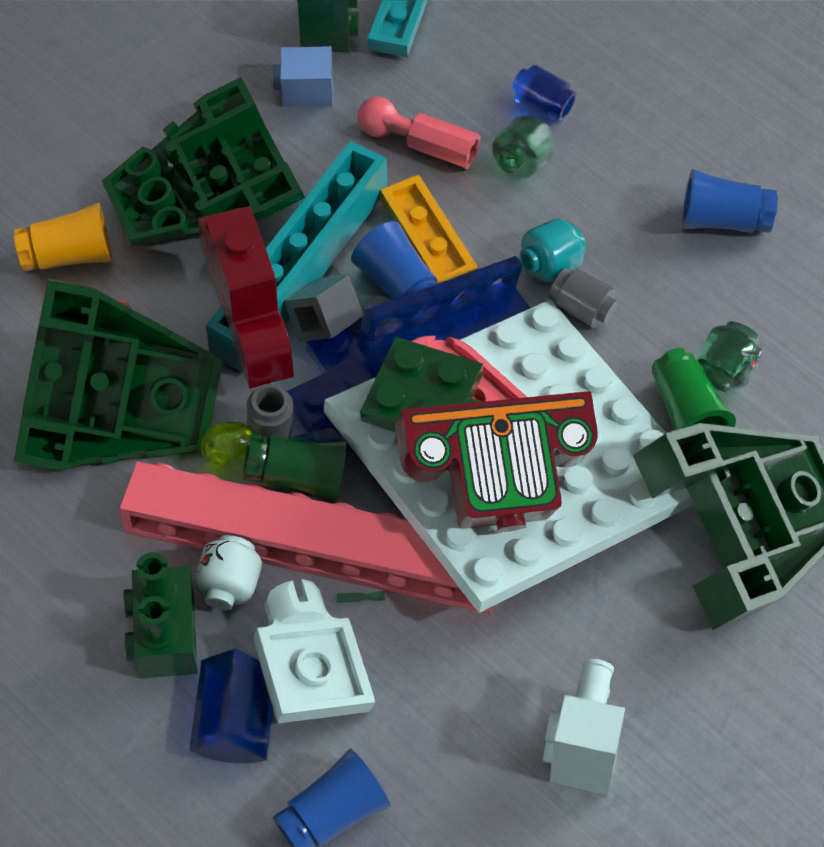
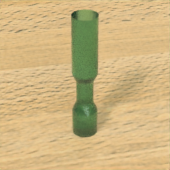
(357, 597)

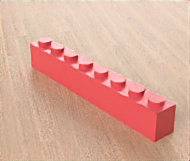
(287, 531)

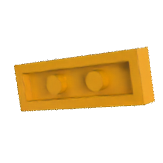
(427, 228)

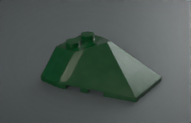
(111, 384)

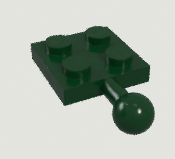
(418, 379)

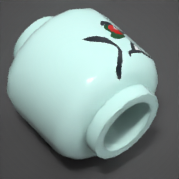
(228, 572)

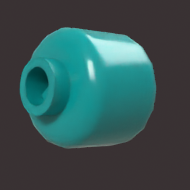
(551, 249)

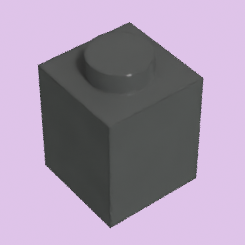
(323, 308)

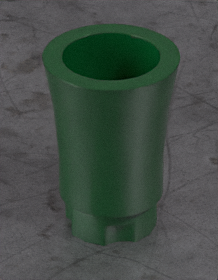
(296, 465)

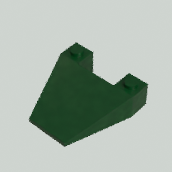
(758, 505)

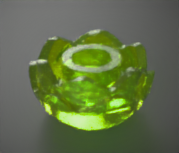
(225, 442)

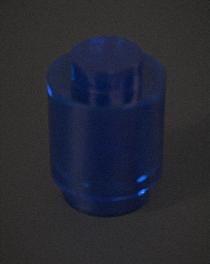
(544, 93)

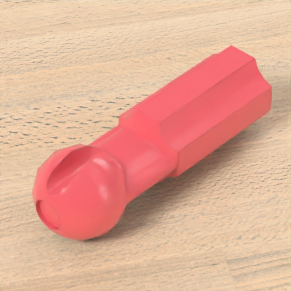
(423, 134)

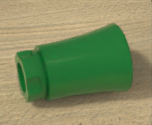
(688, 392)

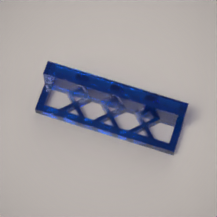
(444, 315)

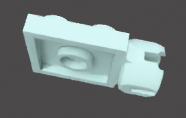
(310, 658)

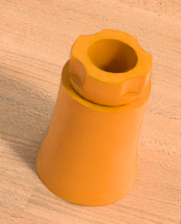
(64, 240)

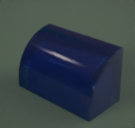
(231, 709)

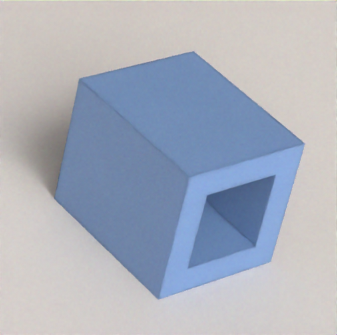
(304, 76)

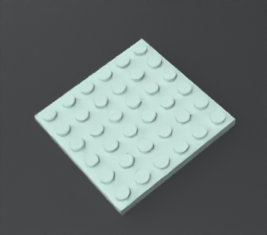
(600, 495)

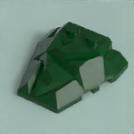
(203, 168)

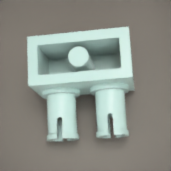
(586, 733)

